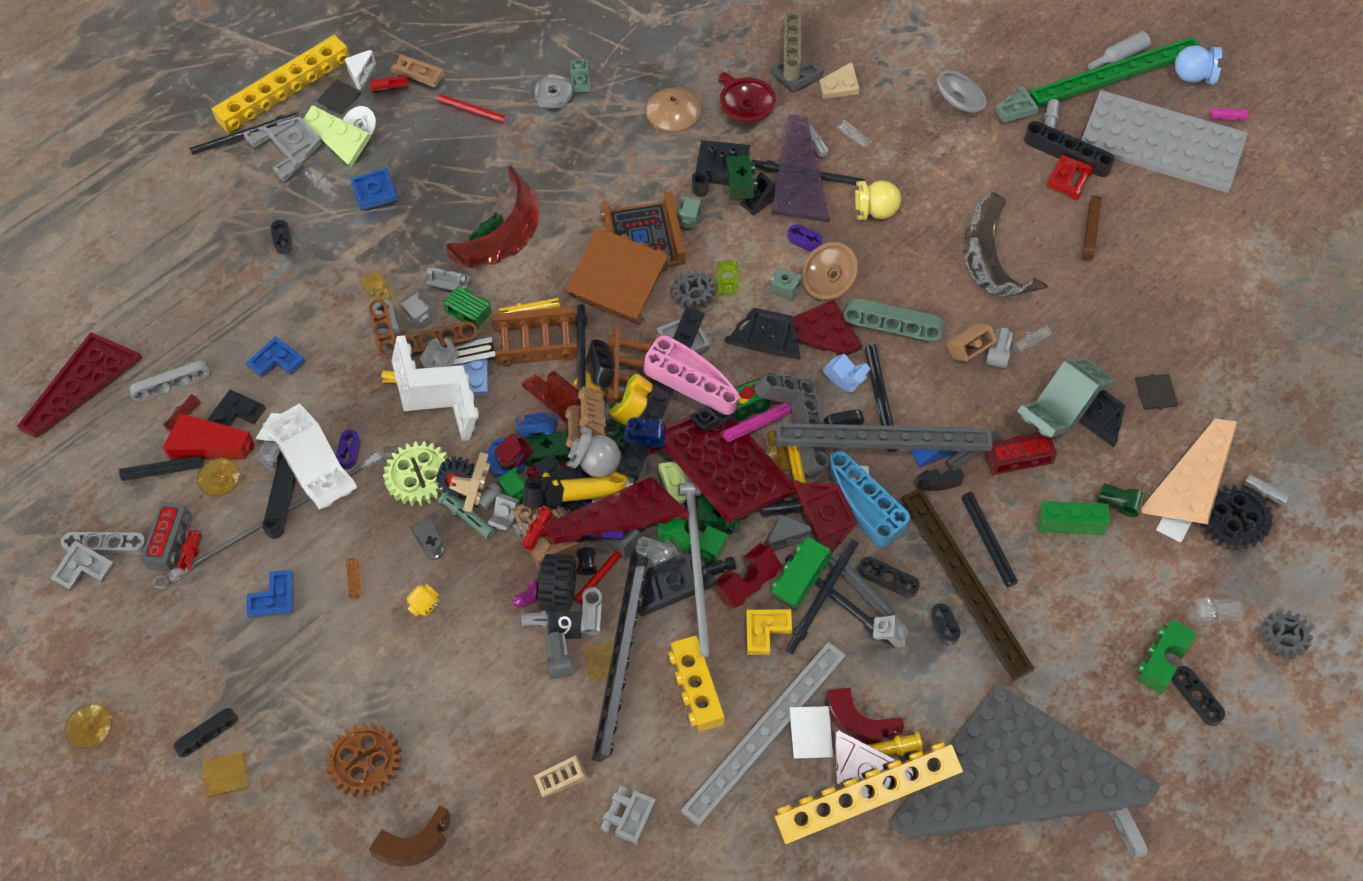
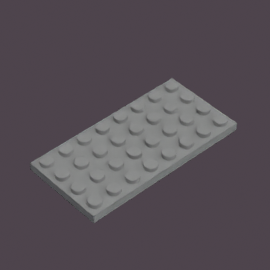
(1165, 141)

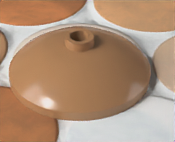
(673, 110)
(824, 264)

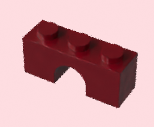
(761, 567)

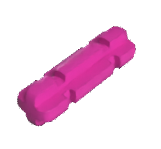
(1229, 114)

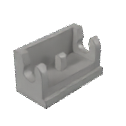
(439, 356)

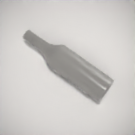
(1123, 49)

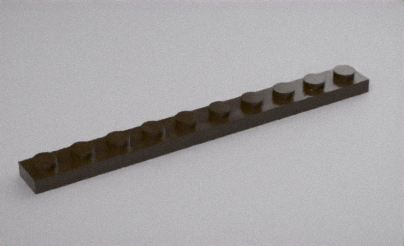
(968, 585)

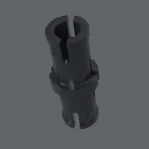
(782, 508)

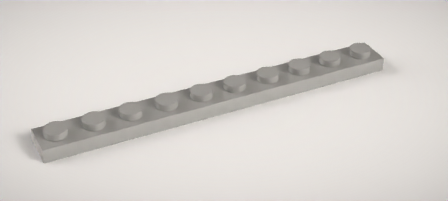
(762, 735)

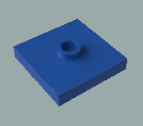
(374, 189)

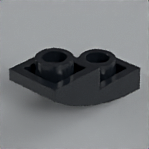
(710, 419)
(934, 481)

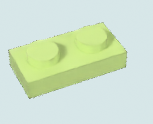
(671, 476)

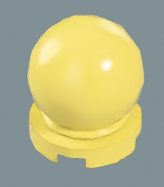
(878, 200)

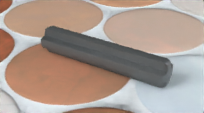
(964, 456)

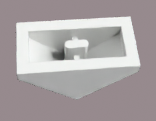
(360, 66)

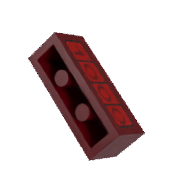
(1020, 453)

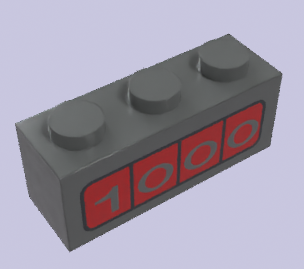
(166, 537)

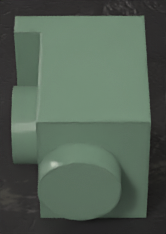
(689, 212)
(785, 284)

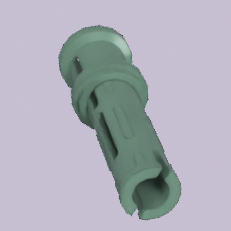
(457, 510)

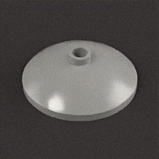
(961, 92)

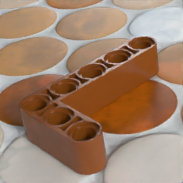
(416, 337)

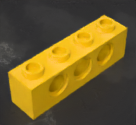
(703, 718)

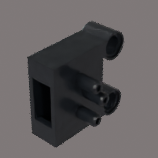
(712, 164)

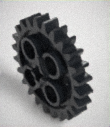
(1237, 518)

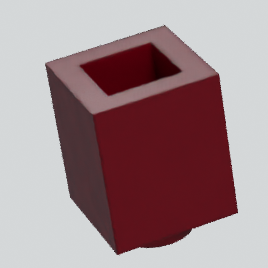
(513, 451)

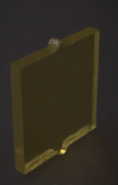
(599, 660)
(225, 774)

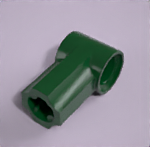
(1128, 500)

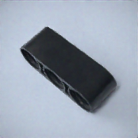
(600, 363)

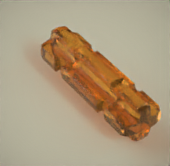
(353, 578)

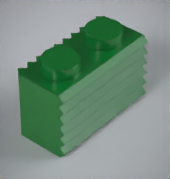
(467, 307)

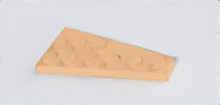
(1194, 482)

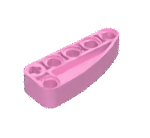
(687, 368)

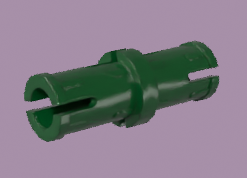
(487, 226)

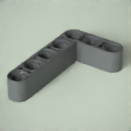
(805, 409)

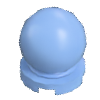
(1198, 63)

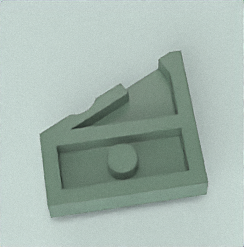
(1017, 106)

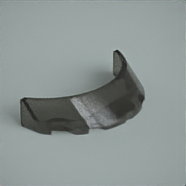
(981, 253)

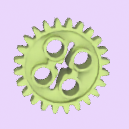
(399, 480)

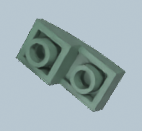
(579, 76)

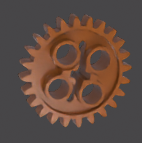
(373, 776)

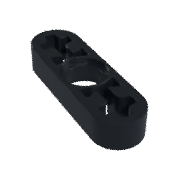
(892, 586)
(1214, 705)
(205, 732)

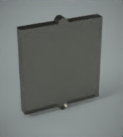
(339, 96)
(1156, 391)

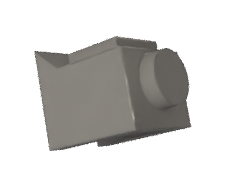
(416, 311)

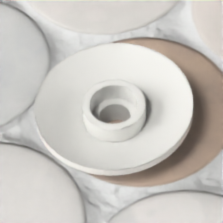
(361, 116)

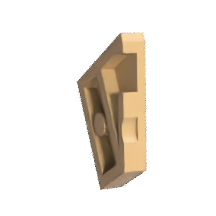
(840, 83)

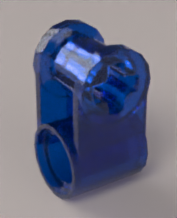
(647, 432)

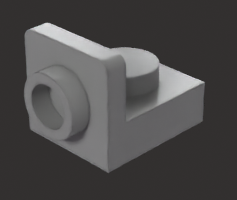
(503, 516)

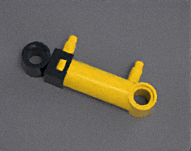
(555, 491)

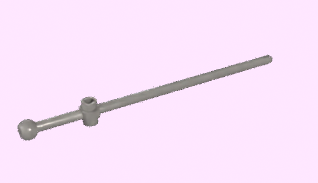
(690, 490)

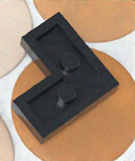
(234, 406)
(553, 468)

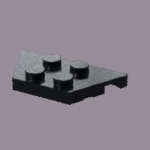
(767, 333)
(1104, 417)
(671, 583)

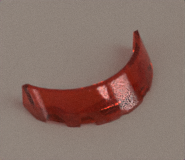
(508, 237)

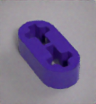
(805, 237)
(352, 450)

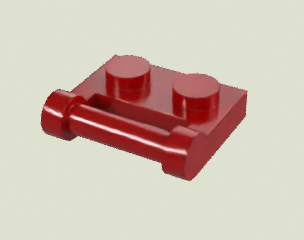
(1065, 172)

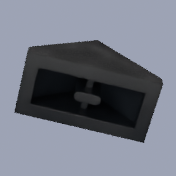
(762, 196)

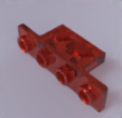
(554, 392)

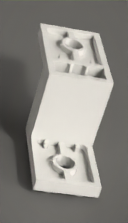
(434, 388)
(309, 456)

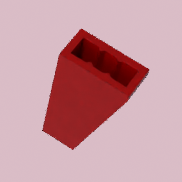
(207, 439)

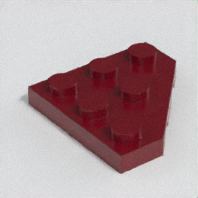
(826, 329)

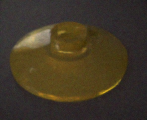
(778, 454)
(215, 470)
(81, 720)

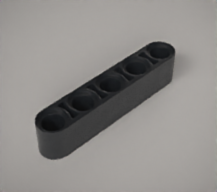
(1059, 143)

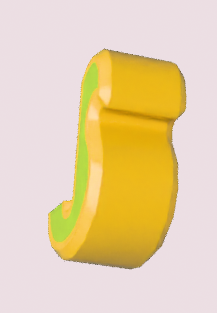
(633, 401)

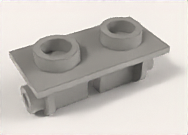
(446, 279)
(269, 454)

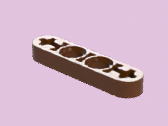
(1091, 227)

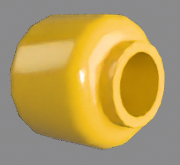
(422, 600)

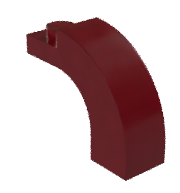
(856, 725)

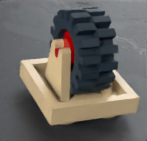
(464, 478)

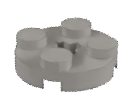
(553, 100)

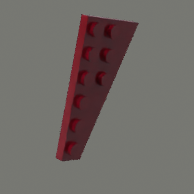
(621, 511)

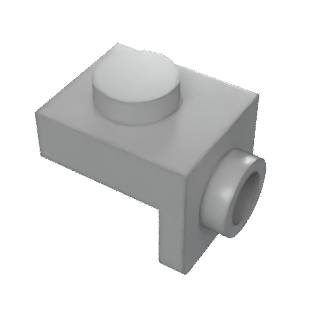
(890, 628)

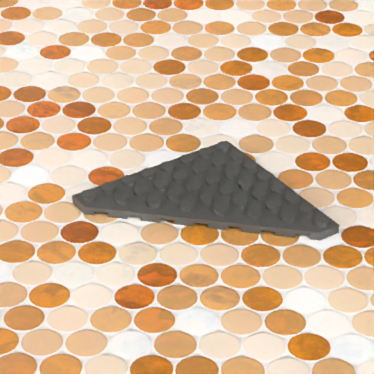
(1021, 770)

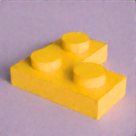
(762, 624)

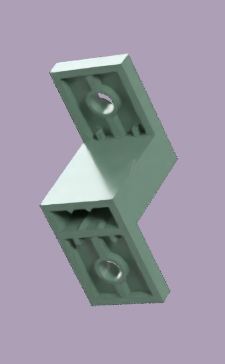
(1066, 397)

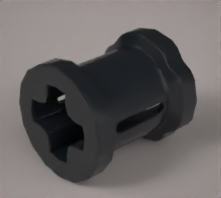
(586, 561)

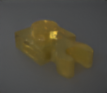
(375, 285)

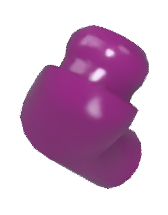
(527, 597)

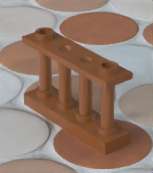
(535, 319)
(615, 342)

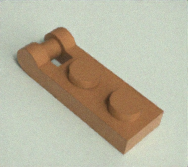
(417, 70)

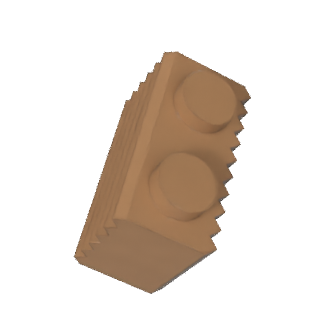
(971, 342)

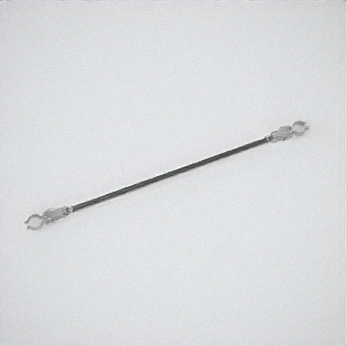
(176, 574)

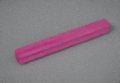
(756, 422)

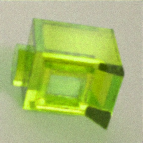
(727, 277)

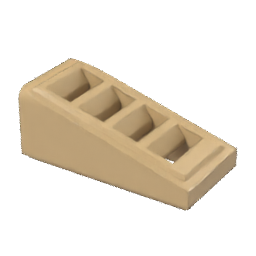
(557, 769)

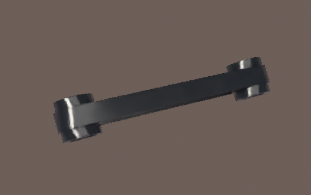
(279, 499)

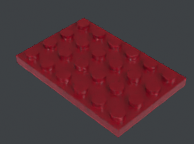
(732, 474)

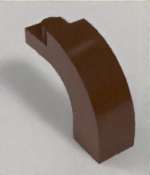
(412, 850)

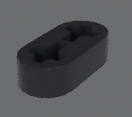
(284, 236)
(850, 417)
(950, 622)

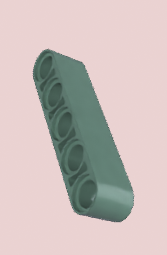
(884, 322)

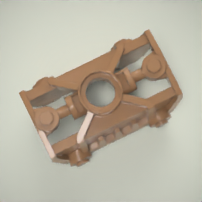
(588, 414)

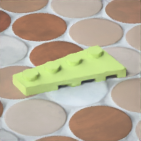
(339, 135)

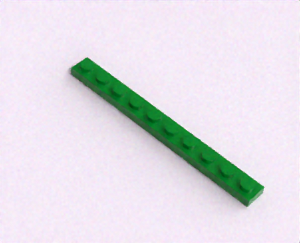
(1110, 73)

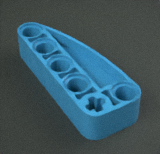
(866, 507)

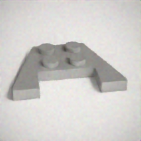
(292, 138)

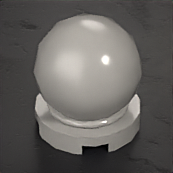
(596, 454)

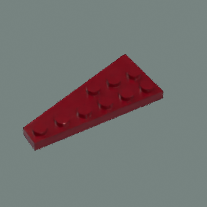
(83, 375)

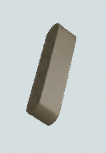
(792, 46)

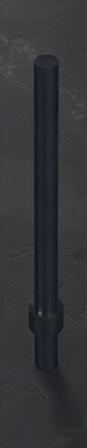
(238, 135)
(771, 166)
(581, 323)
(845, 603)
(801, 631)

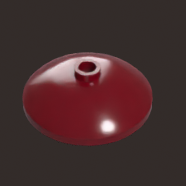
(747, 100)

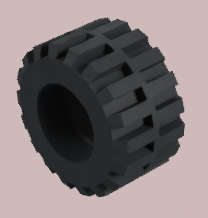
(557, 582)

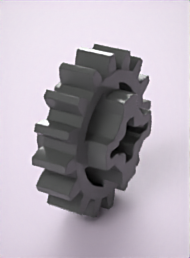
(694, 289)
(1282, 625)

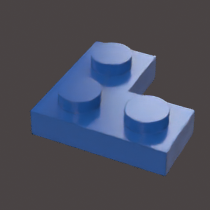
(275, 353)
(276, 601)

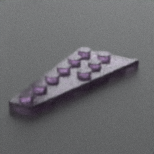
(799, 181)

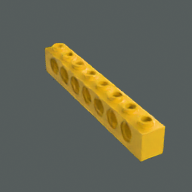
(280, 84)
(947, 766)

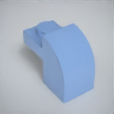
(844, 373)

